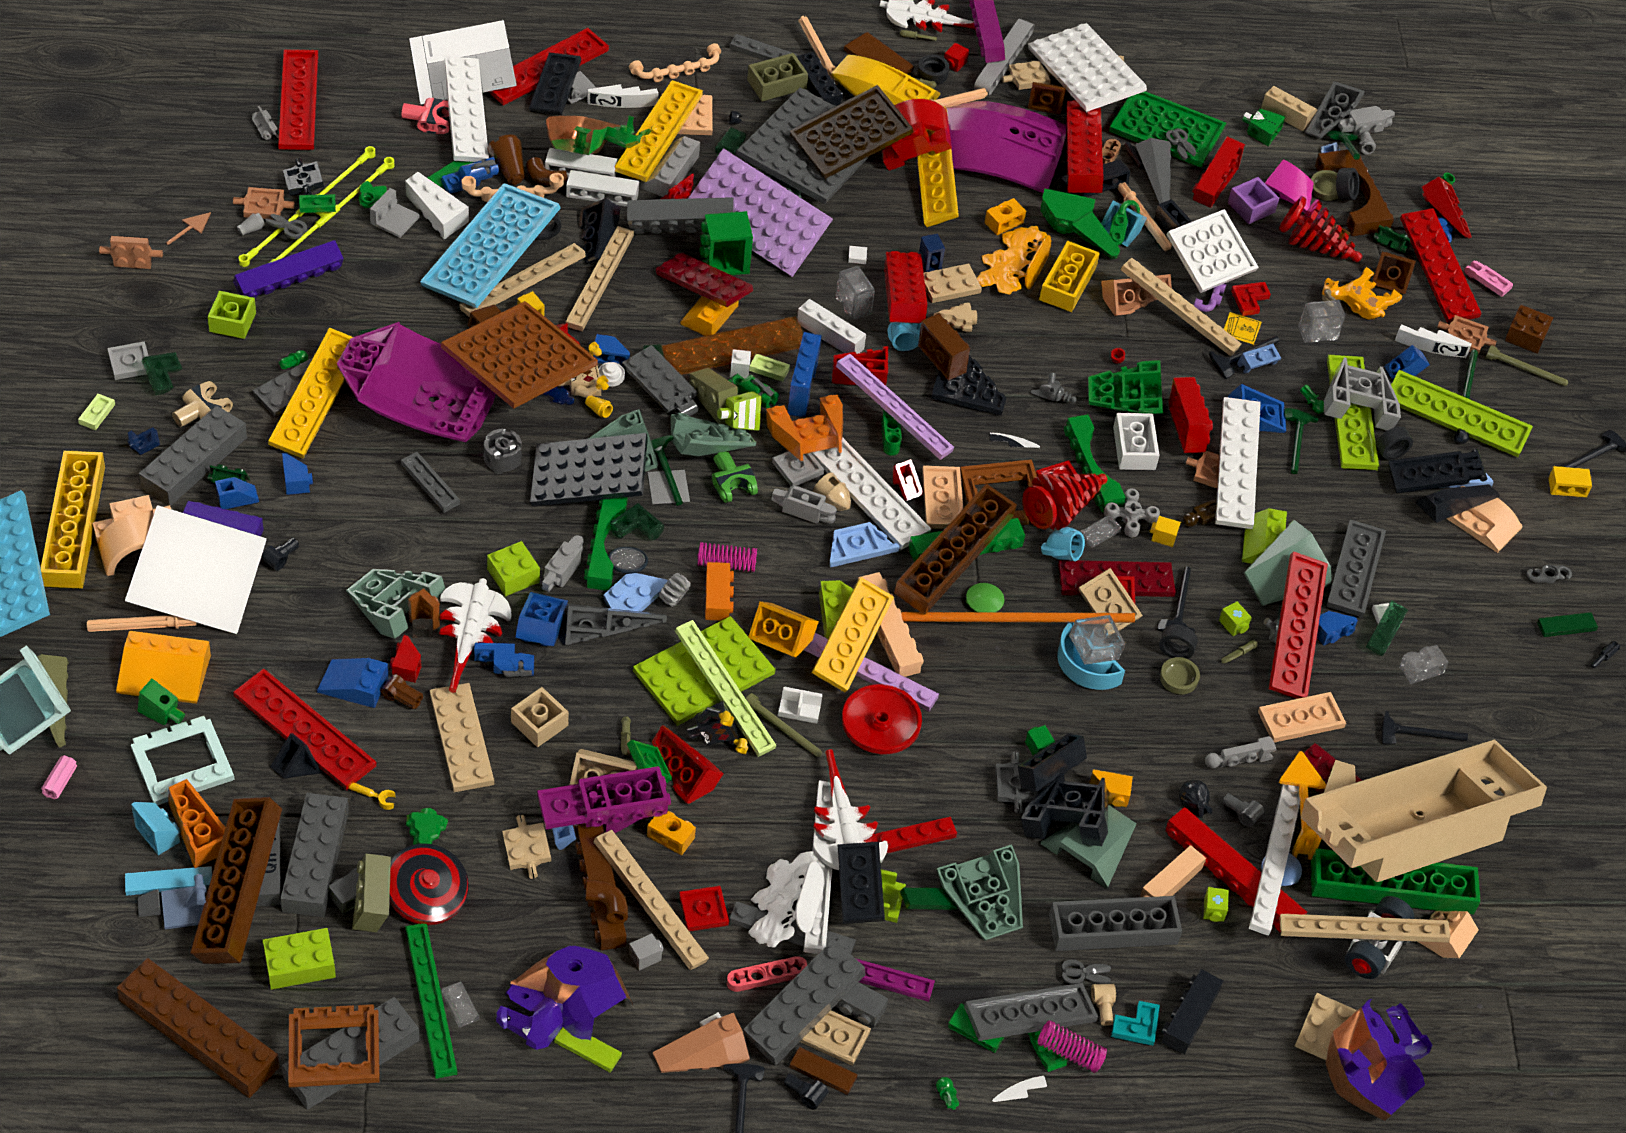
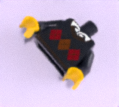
(717, 726)

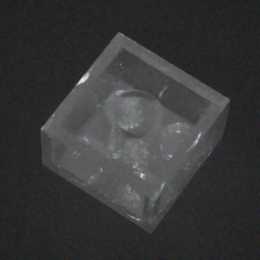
(855, 292)
(1321, 321)
(1097, 639)

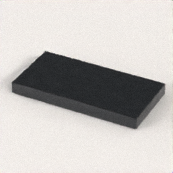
(555, 83)
(861, 882)

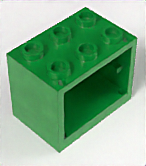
(727, 242)

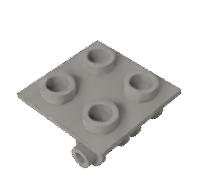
(579, 88)

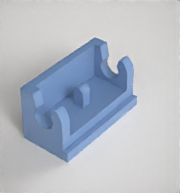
(1259, 357)

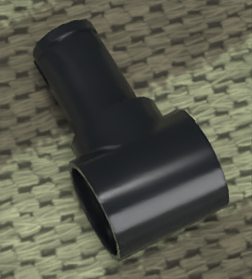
(278, 556)
(811, 1093)

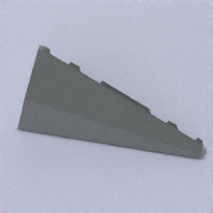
(1156, 160)
(594, 622)

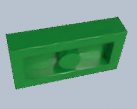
(317, 203)

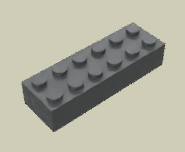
(674, 214)
(192, 455)
(314, 855)
(1115, 923)
(804, 1002)
(348, 1044)

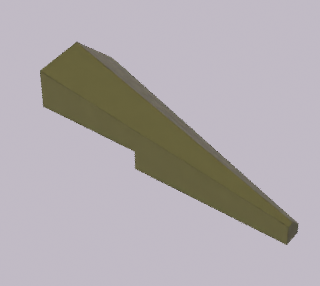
(57, 670)

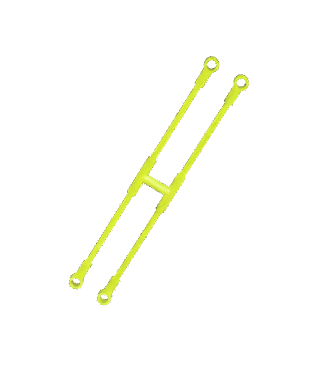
(325, 216)

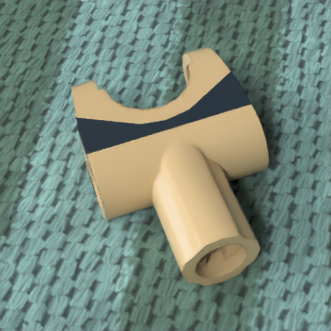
(199, 403)

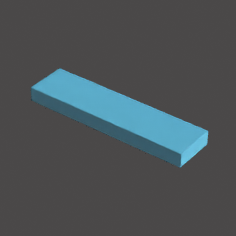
(165, 880)

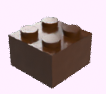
(1529, 329)

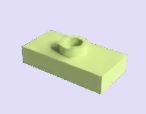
(769, 367)
(96, 411)

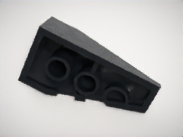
(598, 225)
(1453, 501)

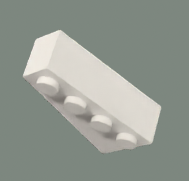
(437, 205)

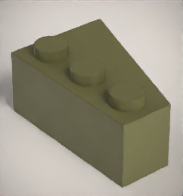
(712, 390)
(372, 893)

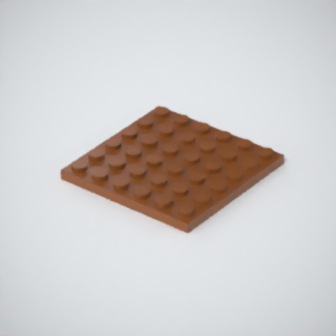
(519, 354)

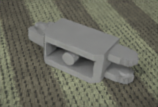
(1366, 120)

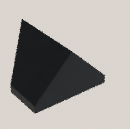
(295, 759)

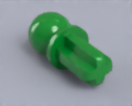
(293, 359)
(1318, 405)
(947, 1092)

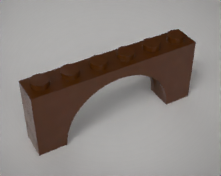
(1375, 211)

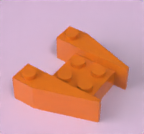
(810, 433)

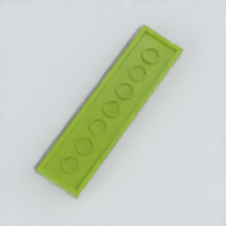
(1460, 412)
(1355, 428)

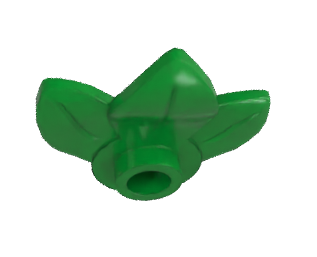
(370, 193)

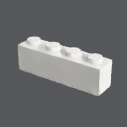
(566, 160)
(597, 187)
(831, 327)

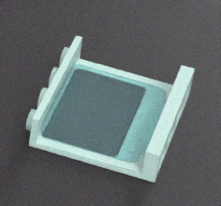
(27, 702)

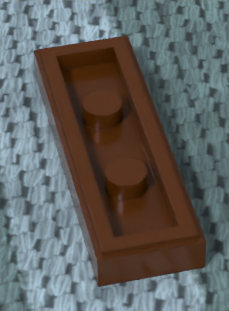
(823, 1071)

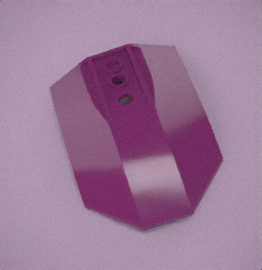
(985, 145)
(400, 371)

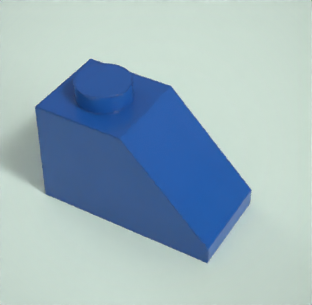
(611, 350)
(296, 475)

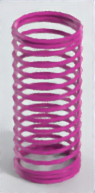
(702, 556)
(1099, 1054)

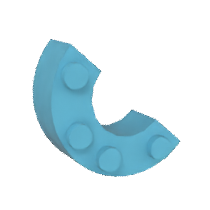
(1093, 676)

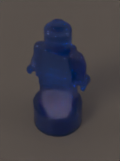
(560, 395)

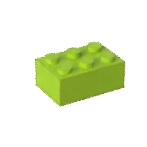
(299, 958)

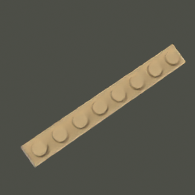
(529, 277)
(599, 278)
(1181, 306)
(651, 900)
(1364, 928)

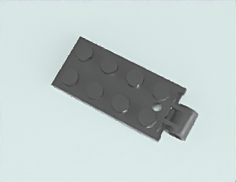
(662, 381)

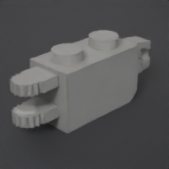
(805, 504)
(563, 563)

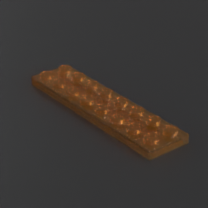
(718, 348)

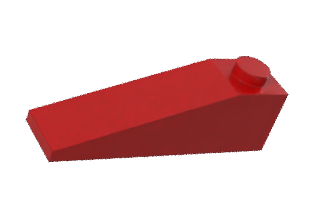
(1445, 200)
(690, 770)

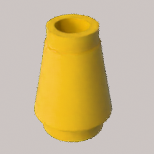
(600, 406)

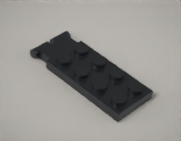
(1436, 471)

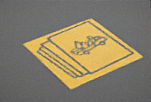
(1242, 327)

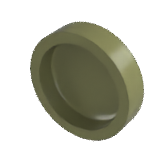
(1325, 185)
(1179, 675)

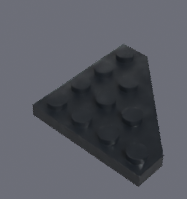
(970, 390)

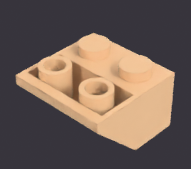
(1461, 933)

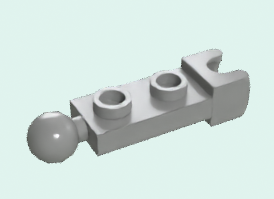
(1244, 753)

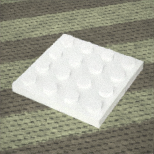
(1212, 251)

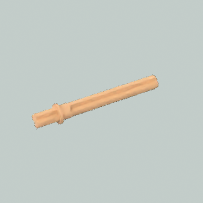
(817, 46)
(962, 98)
(1149, 223)
(138, 623)

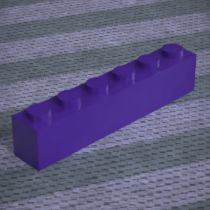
(289, 270)

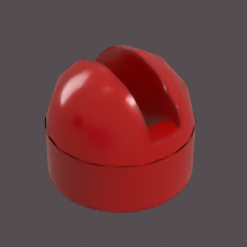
(1120, 354)

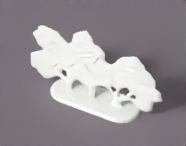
(781, 895)

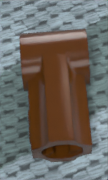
(398, 689)

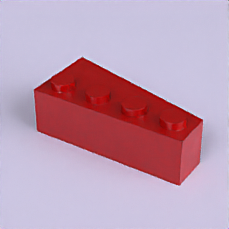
(1219, 172)

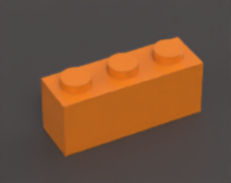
(718, 591)

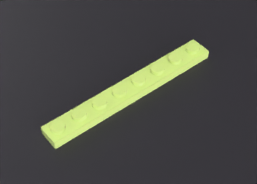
(725, 688)

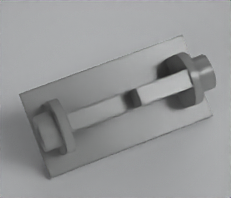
(263, 123)

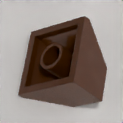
(1046, 98)
(1393, 272)

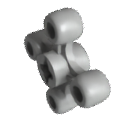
(1132, 512)

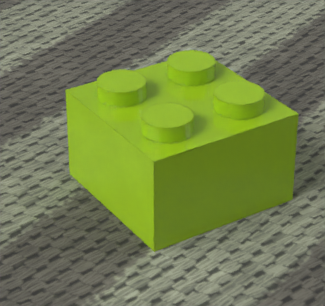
(232, 314)
(513, 568)

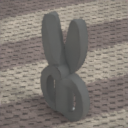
(1183, 144)
(281, 222)
(1089, 973)

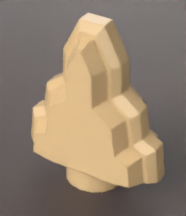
(960, 317)

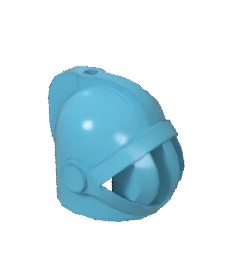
(904, 335)
(1062, 542)

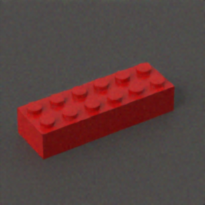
(905, 287)

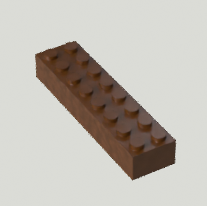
(955, 549)
(236, 881)
(198, 1027)

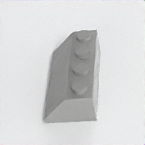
(673, 166)

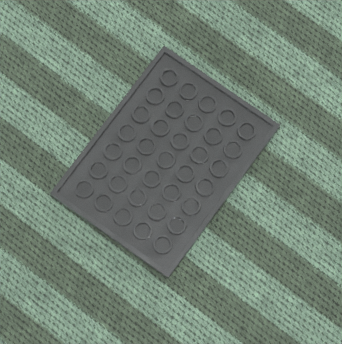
(780, 156)

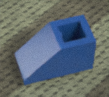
(1410, 361)
(235, 493)
(1334, 626)

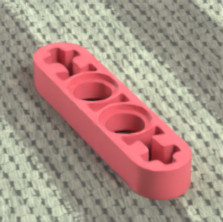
(768, 977)

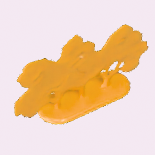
(1011, 261)

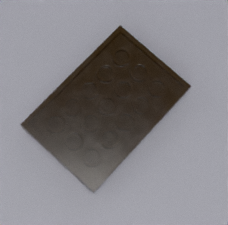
(851, 131)

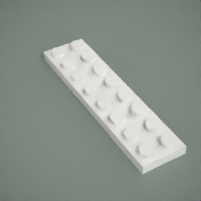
(466, 109)
(1238, 463)
(873, 494)

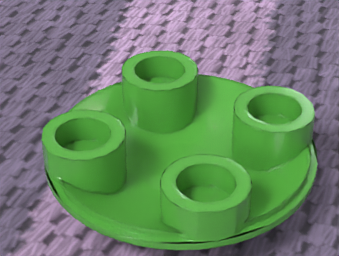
(985, 598)

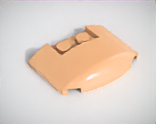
(1489, 523)

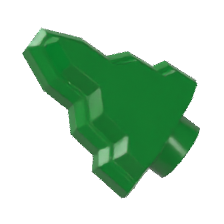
(425, 825)

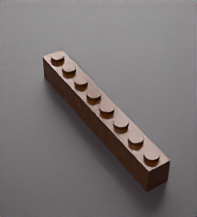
(598, 868)

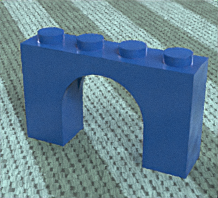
(804, 371)

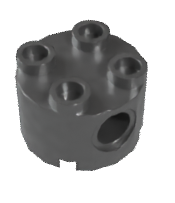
(502, 450)

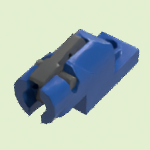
(479, 170)
(505, 659)

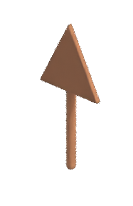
(196, 222)

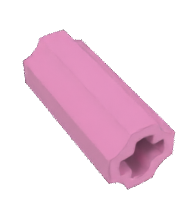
(59, 777)

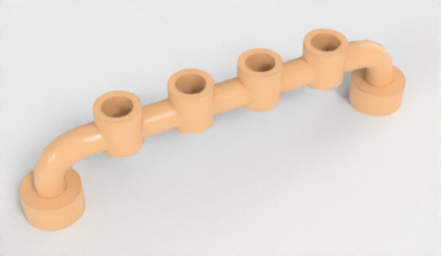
(673, 71)
(486, 193)

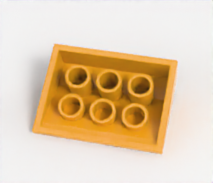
(170, 660)

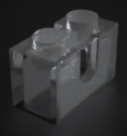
(1424, 664)

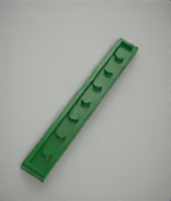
(431, 1001)

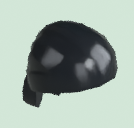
(1195, 795)

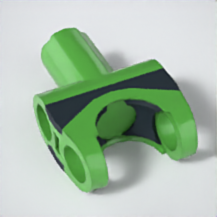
(732, 477)

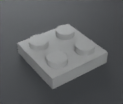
(127, 360)
(798, 471)

